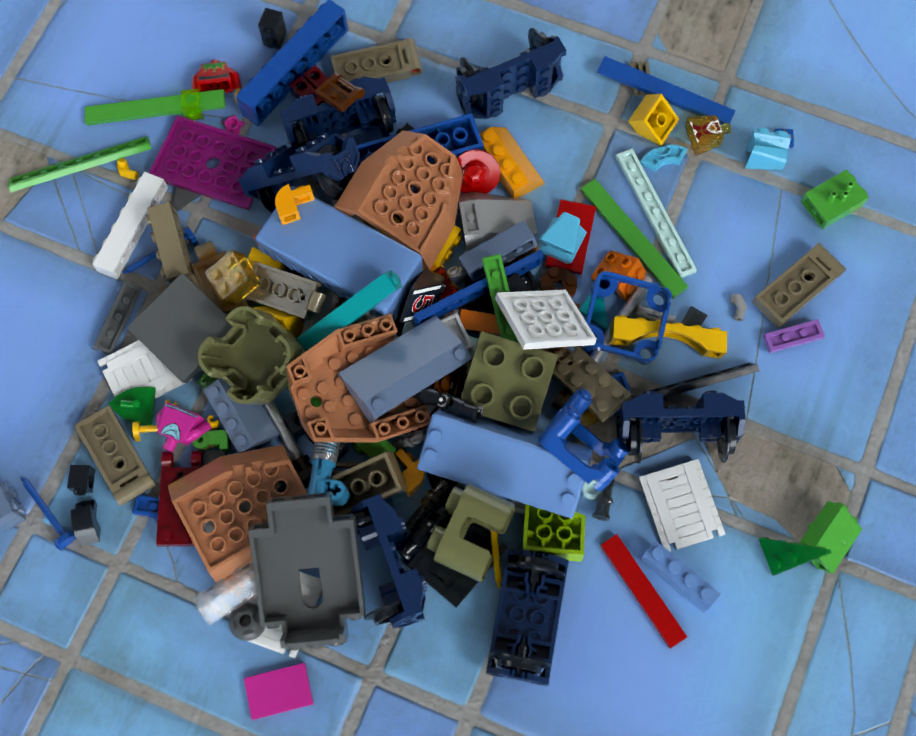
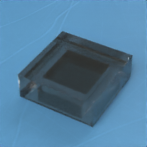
(694, 317)

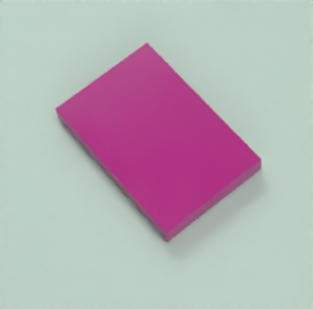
(278, 691)

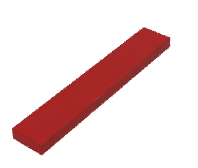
(643, 591)

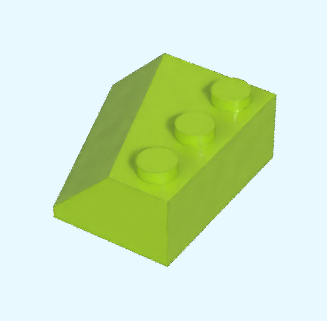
(554, 533)

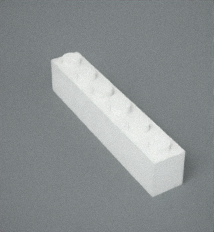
(129, 226)

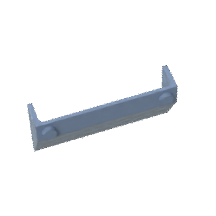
(404, 367)

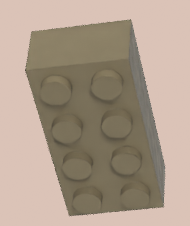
(170, 241)
(369, 479)

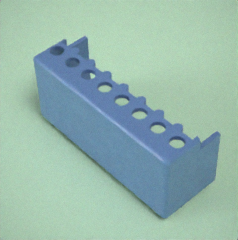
(340, 253)
(502, 461)

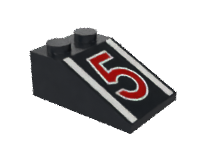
(423, 294)

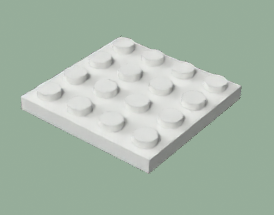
(545, 319)

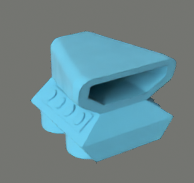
(768, 149)
(562, 238)

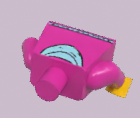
(181, 425)

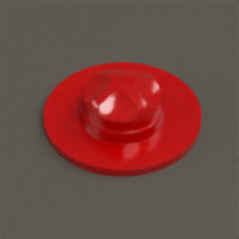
(479, 170)

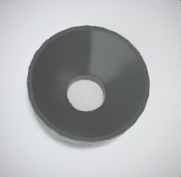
(251, 631)

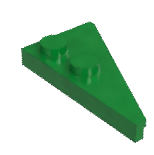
(788, 555)

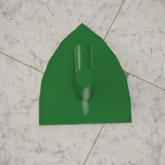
(135, 405)

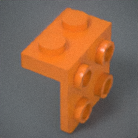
(622, 265)

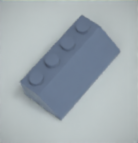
(245, 424)

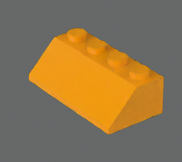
(516, 170)

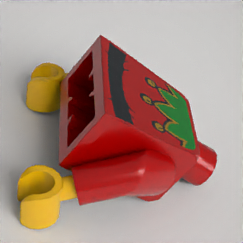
(216, 76)

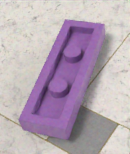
(793, 336)

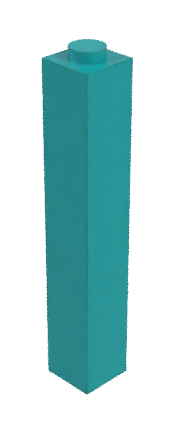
(352, 309)

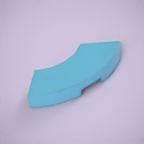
(663, 155)

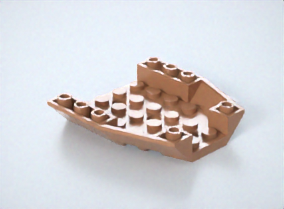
(383, 190)
(339, 414)
(216, 496)

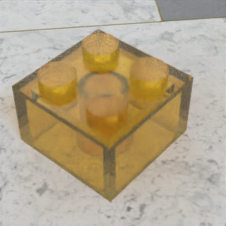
(232, 278)

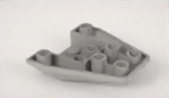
(491, 214)

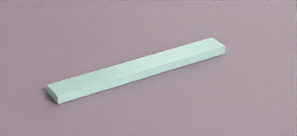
(656, 213)

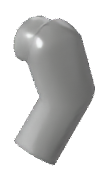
(741, 306)

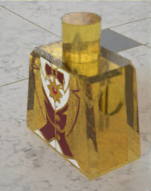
(705, 133)

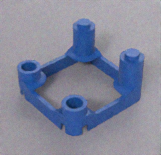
(606, 285)
(568, 421)

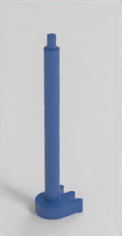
(188, 234)
(65, 538)

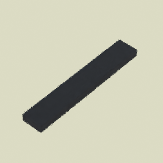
(708, 379)

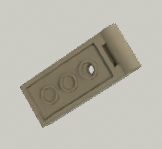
(392, 60)
(792, 292)
(111, 447)

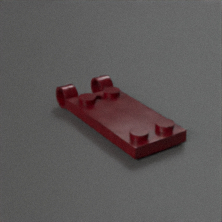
(170, 527)

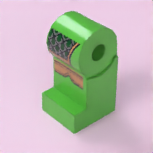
(213, 440)

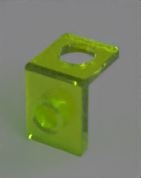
(191, 110)

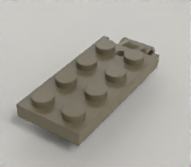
(208, 257)
(286, 291)
(589, 375)

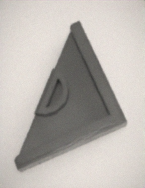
(183, 198)

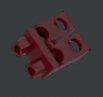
(309, 84)

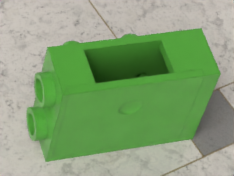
(834, 199)
(835, 531)

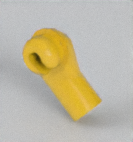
(124, 170)

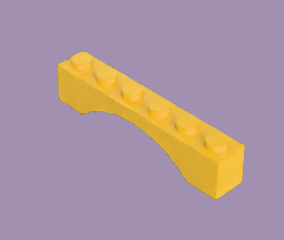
(705, 341)

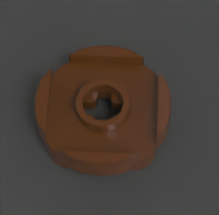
(559, 275)

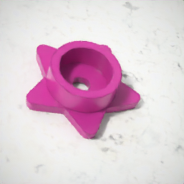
(233, 121)

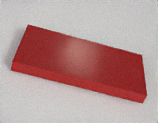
(586, 216)

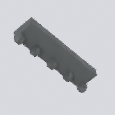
(117, 317)

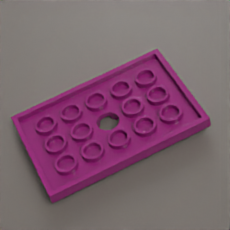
(189, 148)

